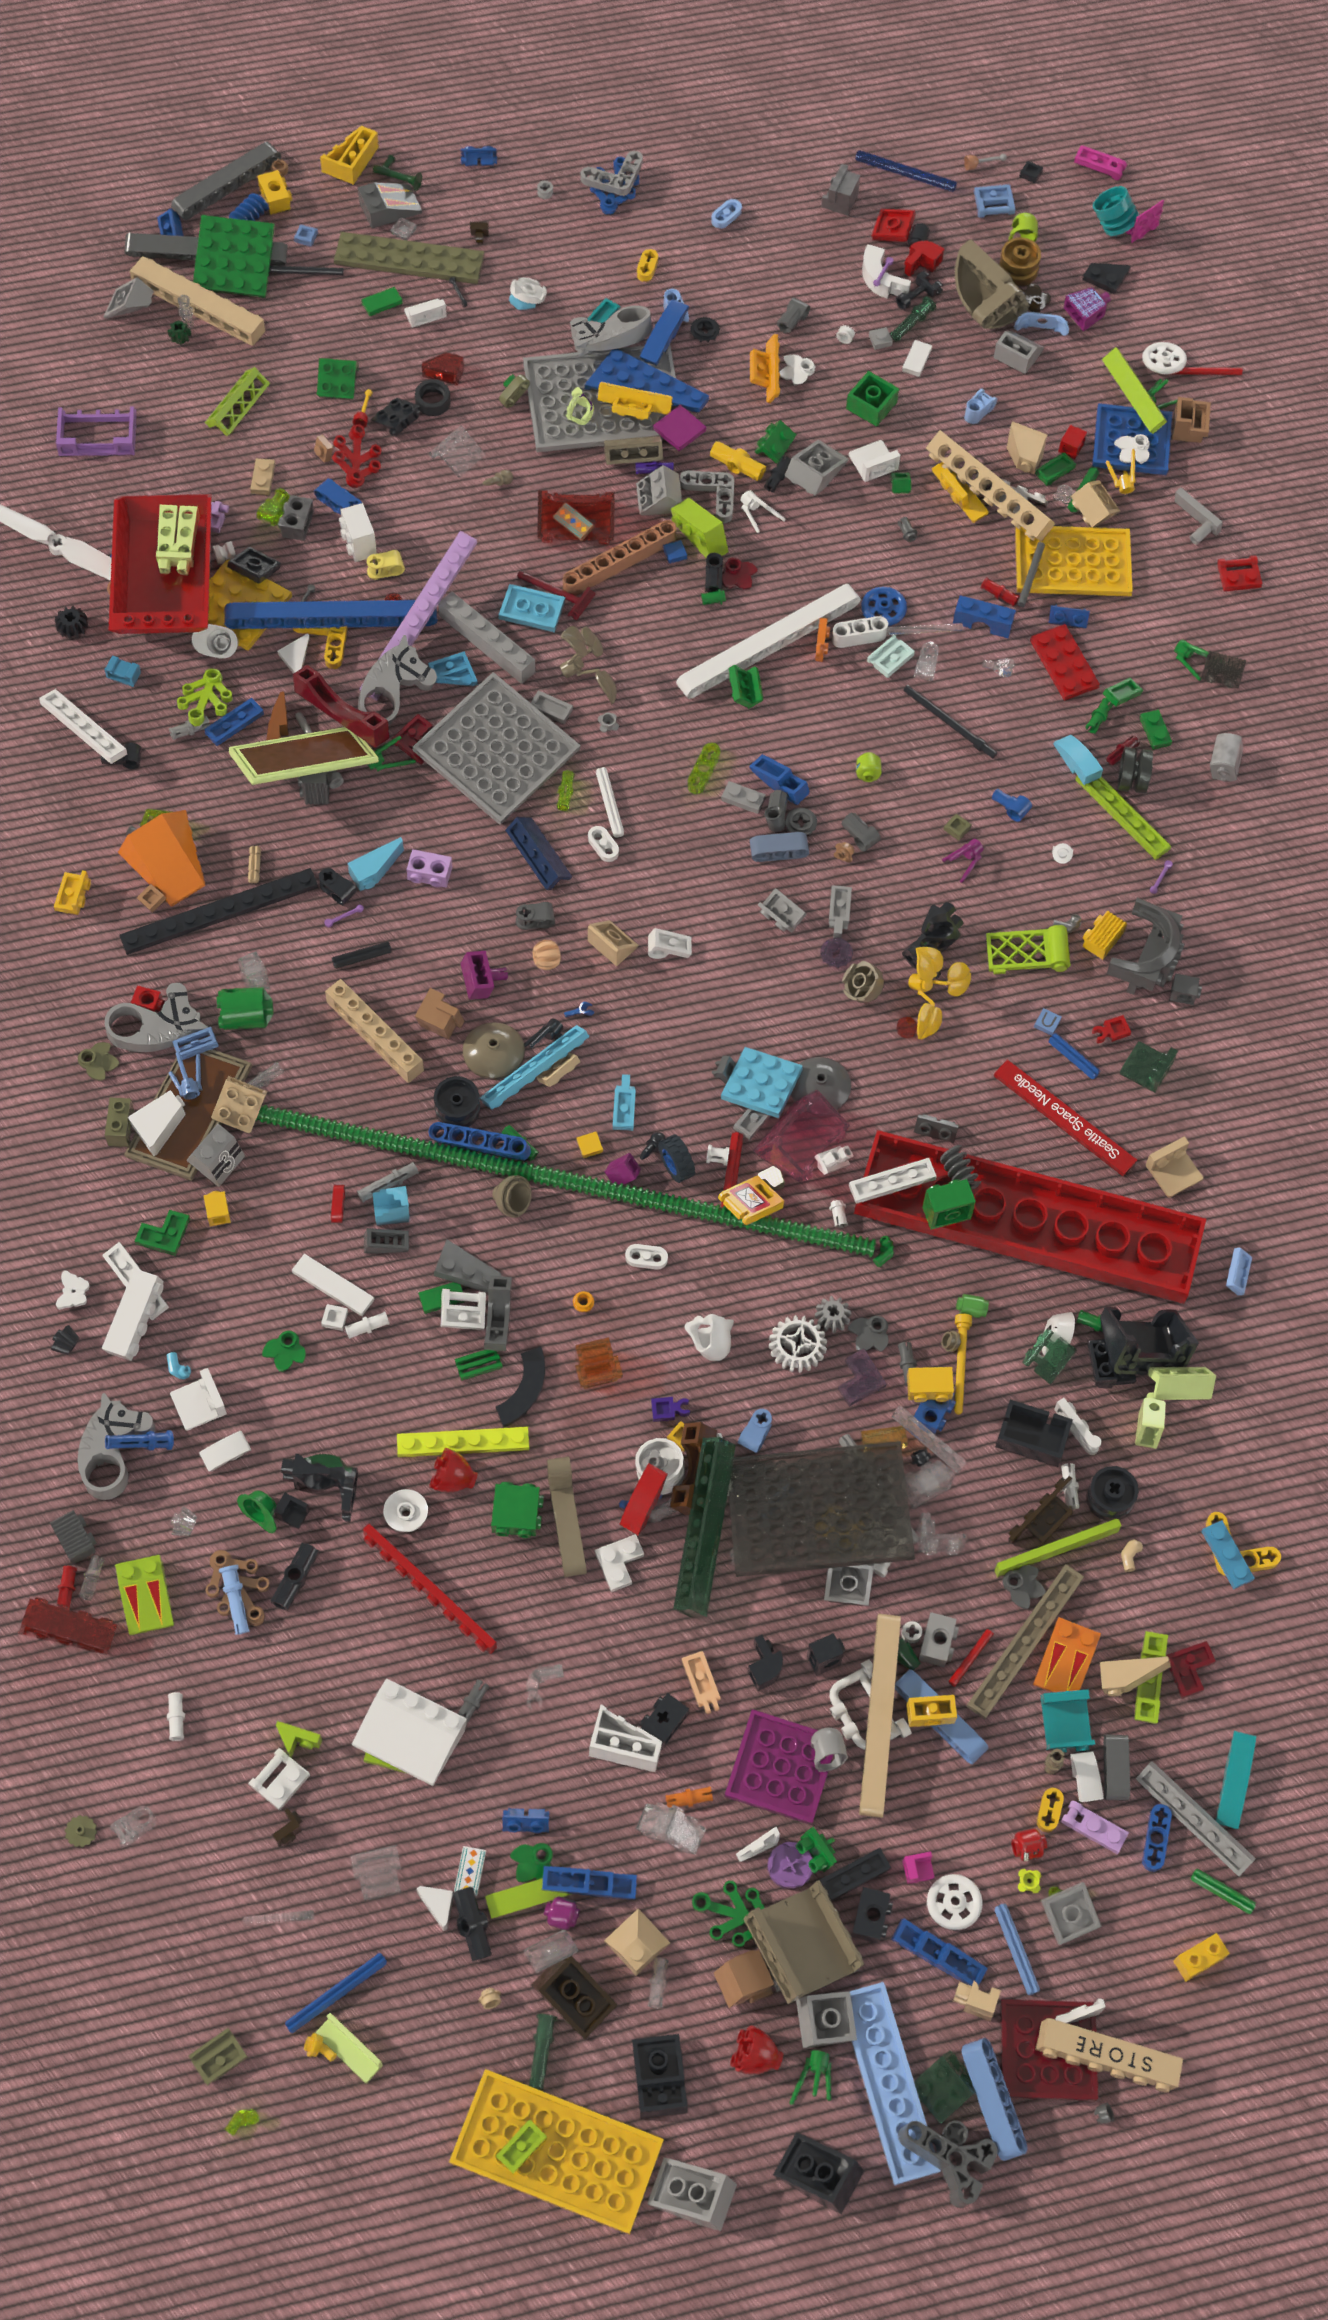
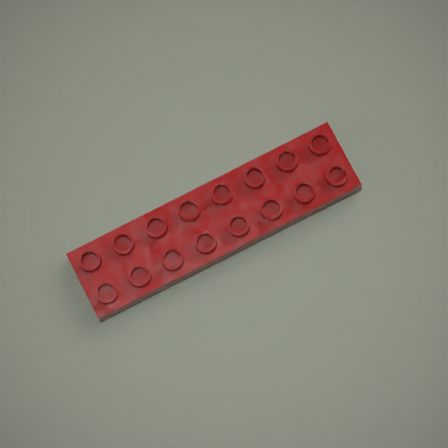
(1048, 1222)

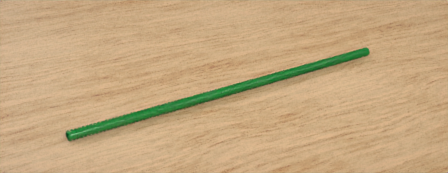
(561, 1179)

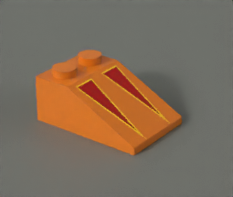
(1066, 1657)

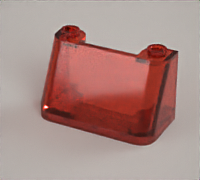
(596, 509)

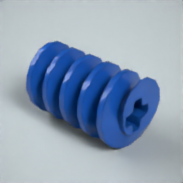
(250, 208)

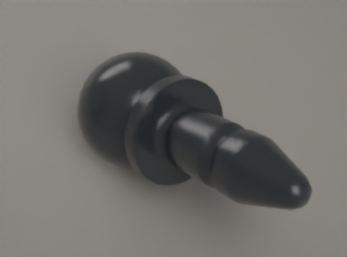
(652, 1144)

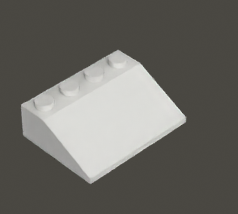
(409, 1732)

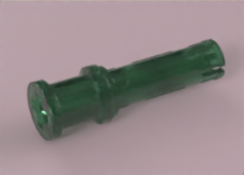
(917, 315)
(543, 2040)

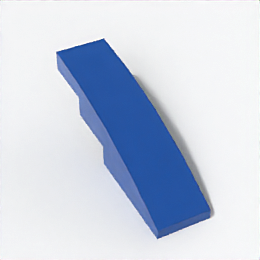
(664, 332)
(589, 1882)
(938, 1953)

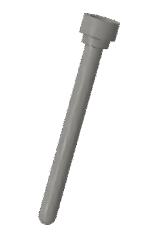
(334, 778)

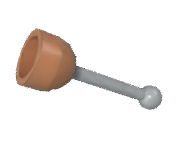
(972, 161)

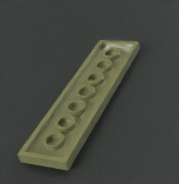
(409, 257)

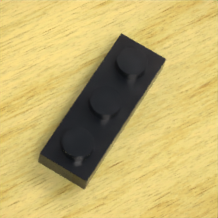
(855, 1874)

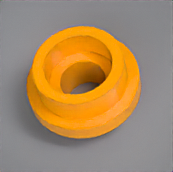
(583, 1296)

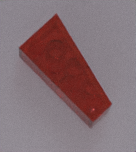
(67, 1626)

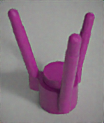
(970, 850)

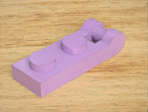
(1095, 1827)

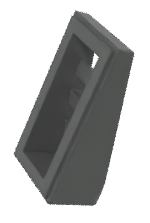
(374, 1248)

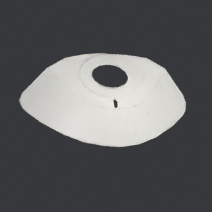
(1065, 1327)

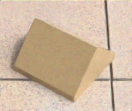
(611, 941)

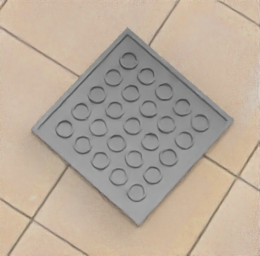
(496, 748)

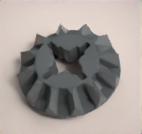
(808, 818)

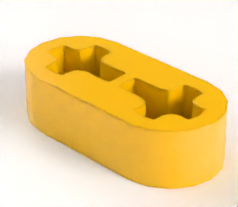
(643, 264)
(1055, 1811)

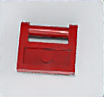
(1240, 579)

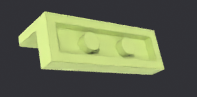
(1182, 1383)
(349, 2049)

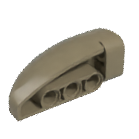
(987, 288)

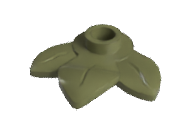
(100, 1062)

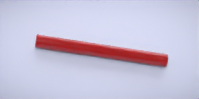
(1209, 371)

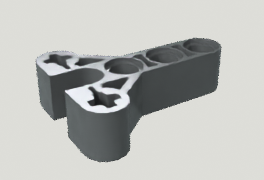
(955, 2176)

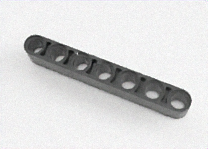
(225, 181)

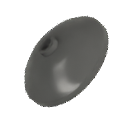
(834, 1088)

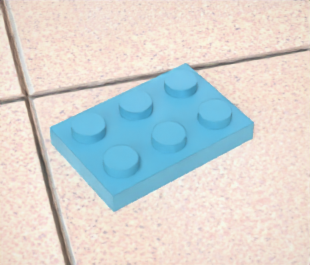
(531, 608)

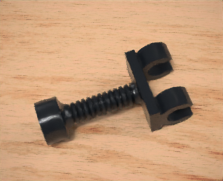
(904, 300)

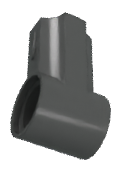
(794, 313)
(776, 810)
(864, 836)

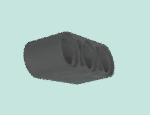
(1116, 1767)

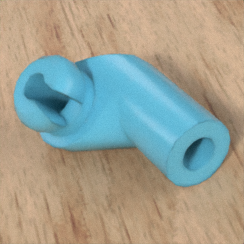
(520, 305)
(175, 1368)

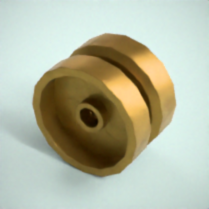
(1021, 260)

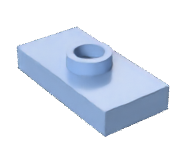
(1239, 1271)

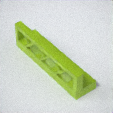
(231, 398)

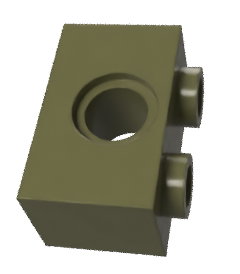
(118, 1125)

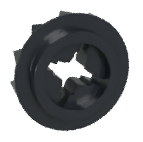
(710, 326)

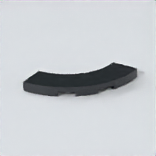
(528, 1390)

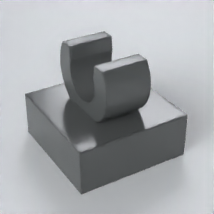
(724, 1069)

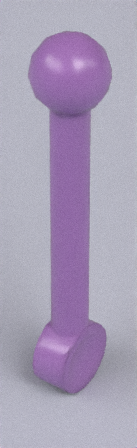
(889, 261)
(1167, 865)
(328, 922)

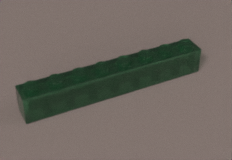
(704, 1527)

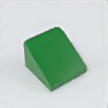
(901, 482)

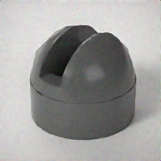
(1105, 2113)

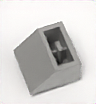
(1017, 351)
(659, 492)

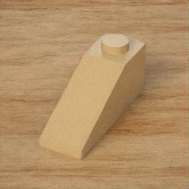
(1126, 1675)

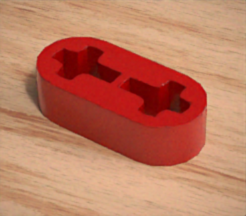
(338, 1202)

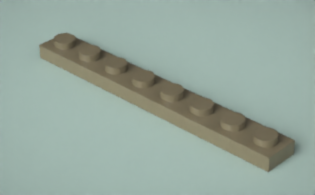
(1025, 1642)

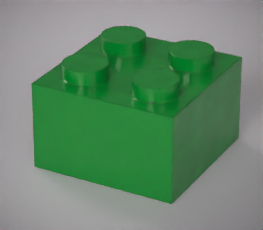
(872, 398)
(948, 1203)

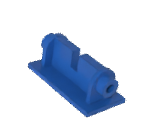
(487, 155)
(1069, 616)
(535, 1822)

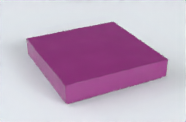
(679, 428)

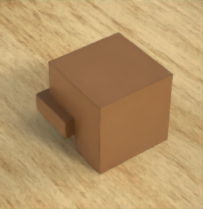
(1191, 420)
(438, 1015)
(744, 1979)

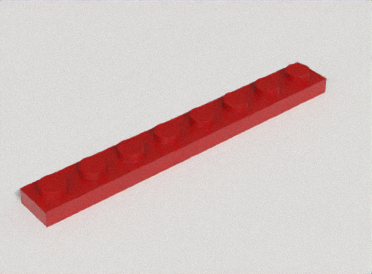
(435, 1595)

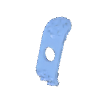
(1053, 322)

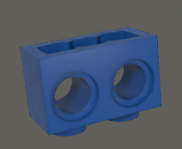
(936, 1410)

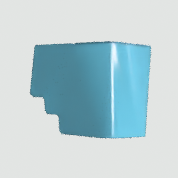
(391, 1206)

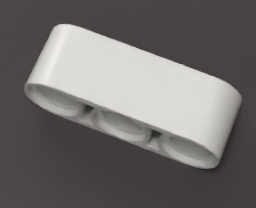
(859, 632)

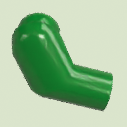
(886, 1250)

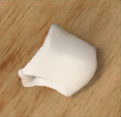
(713, 1341)

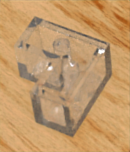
(671, 1826)

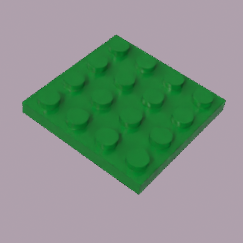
(234, 256)

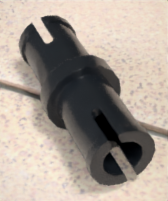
(777, 474)

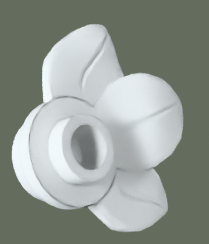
(797, 369)
(1139, 443)

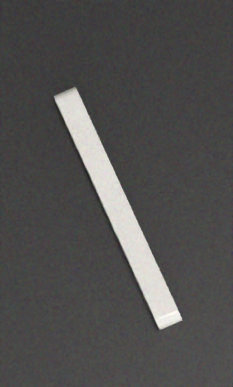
(768, 640)

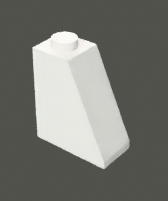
(158, 1120)

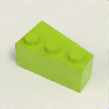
(700, 527)

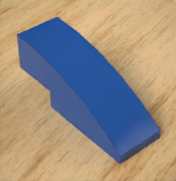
(780, 778)

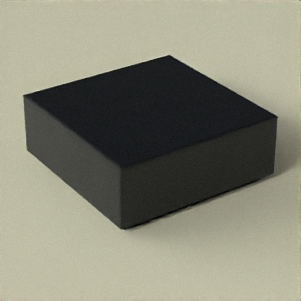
(1031, 172)

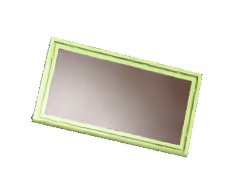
(302, 755)

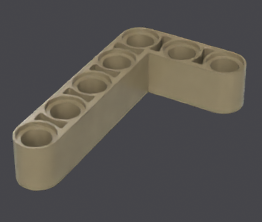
(565, 1516)

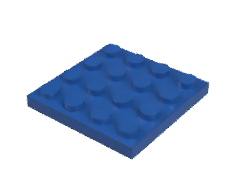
(1121, 421)

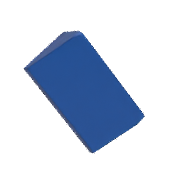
(170, 223)

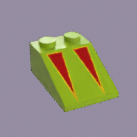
(144, 1594)

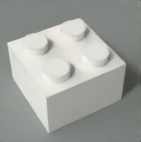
(357, 532)

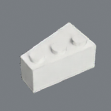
(623, 1743)

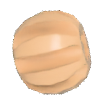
(546, 955)

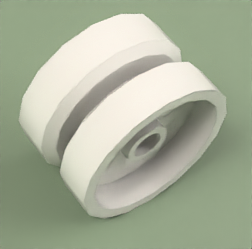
(674, 1456)

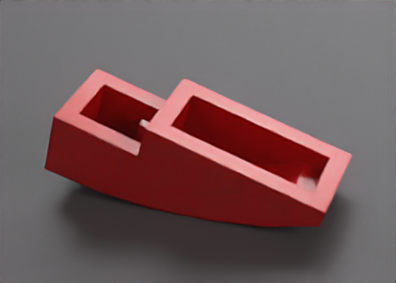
(643, 1499)

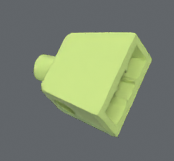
(1152, 1416)

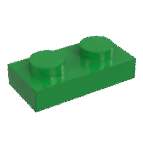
(1155, 729)

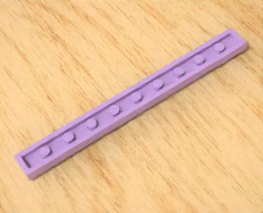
(432, 592)

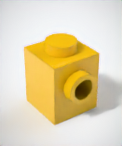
(217, 1208)

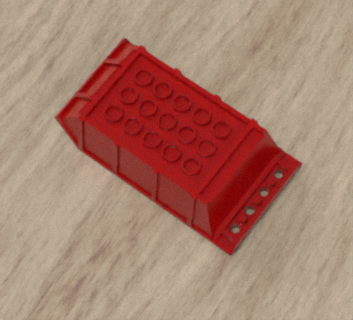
(139, 594)

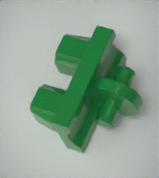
(819, 1848)

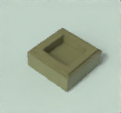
(957, 827)

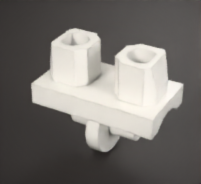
(833, 1159)

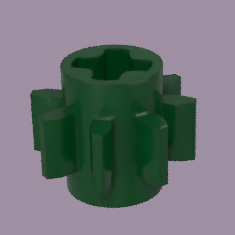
(179, 332)

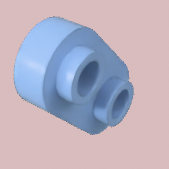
(726, 213)

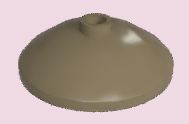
(497, 1060)

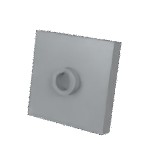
(1071, 1913)

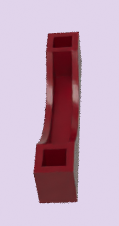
(314, 689)

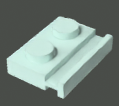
(890, 656)

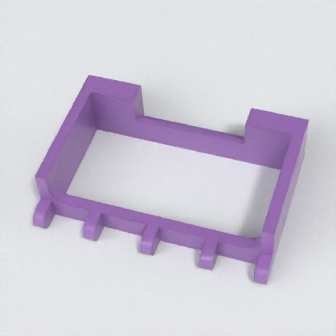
(120, 445)

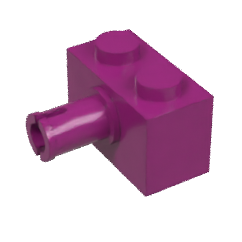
(479, 976)

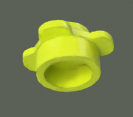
(1034, 1876)

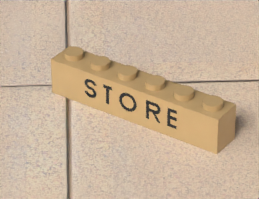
(1109, 2054)

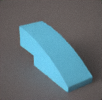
(1079, 759)

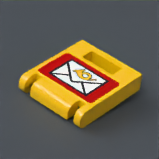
(751, 1198)

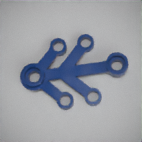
(609, 203)

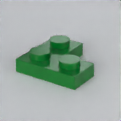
(166, 1238)

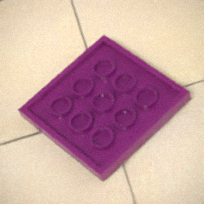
(777, 1768)

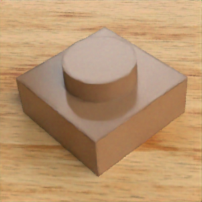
(323, 448)
(151, 898)

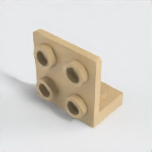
(239, 1104)
(1173, 1168)

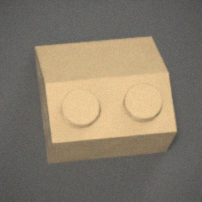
(1094, 503)

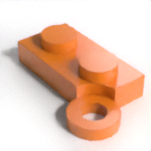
(822, 647)

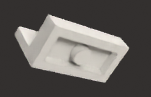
(426, 312)

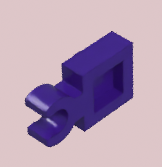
(664, 1409)

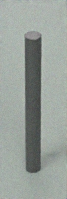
(1031, 574)

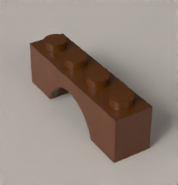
(691, 1442)

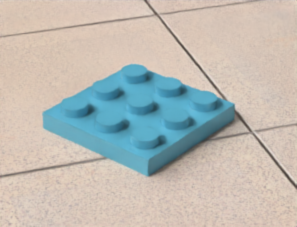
(761, 1082)

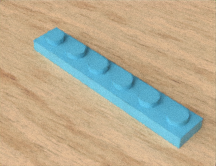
(530, 1070)

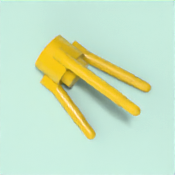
(1125, 482)

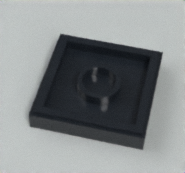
(254, 565)

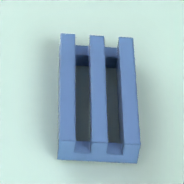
(196, 1046)

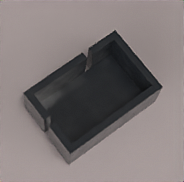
(1028, 1434)

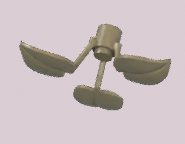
(575, 664)

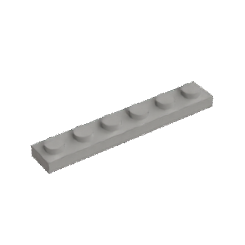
(1195, 1818)

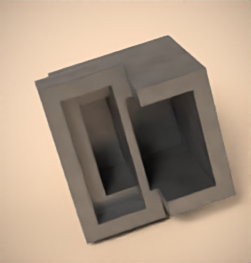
(842, 192)

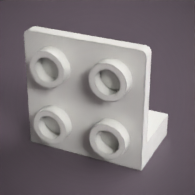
(874, 460)
(198, 1402)

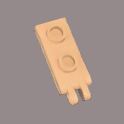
(701, 1681)

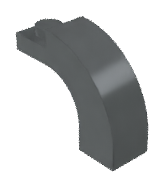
(498, 1313)

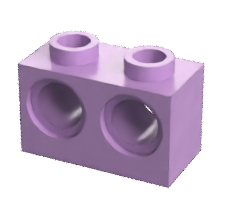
(430, 864)

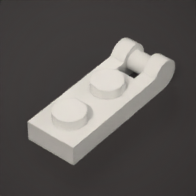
(1079, 1427)

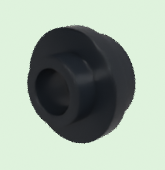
(920, 1457)

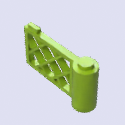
(1055, 949)

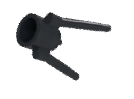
(550, 1030)

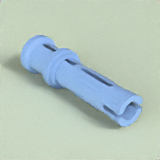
(233, 1590)

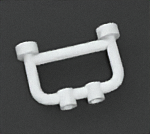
(840, 1712)

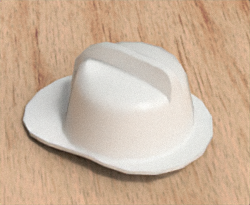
(215, 641)

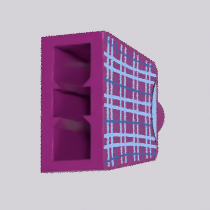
(1086, 306)

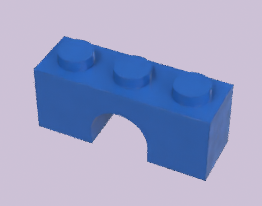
(996, 617)

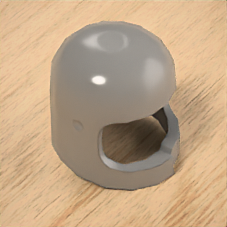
(828, 1742)

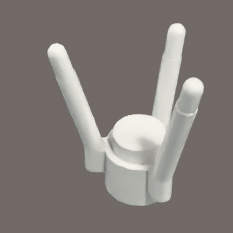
(751, 501)

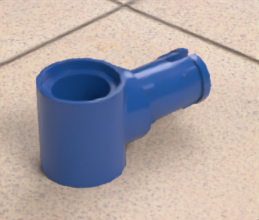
(1015, 807)

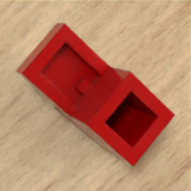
(923, 254)

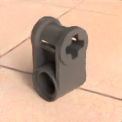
(536, 915)

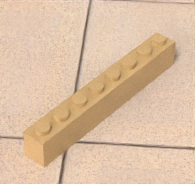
(205, 303)

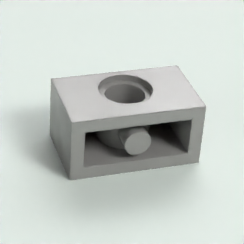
(938, 1653)

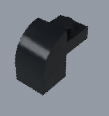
(768, 1669)

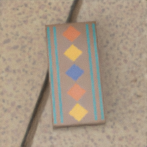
(573, 522)

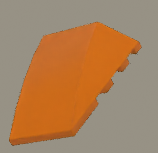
(166, 856)

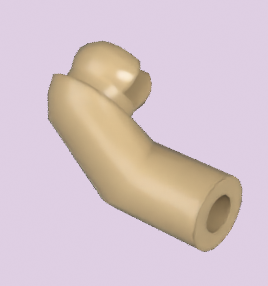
(1129, 1552)

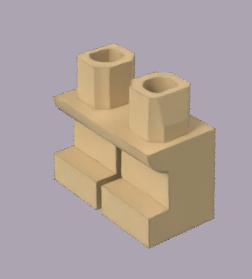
(976, 2001)

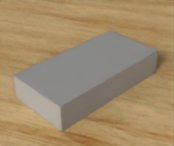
(552, 707)

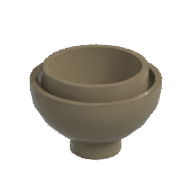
(512, 1196)

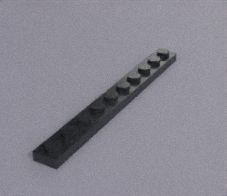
(218, 911)

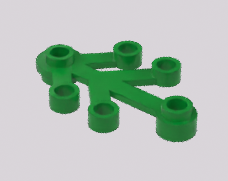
(737, 1914)

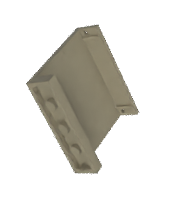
(804, 1942)

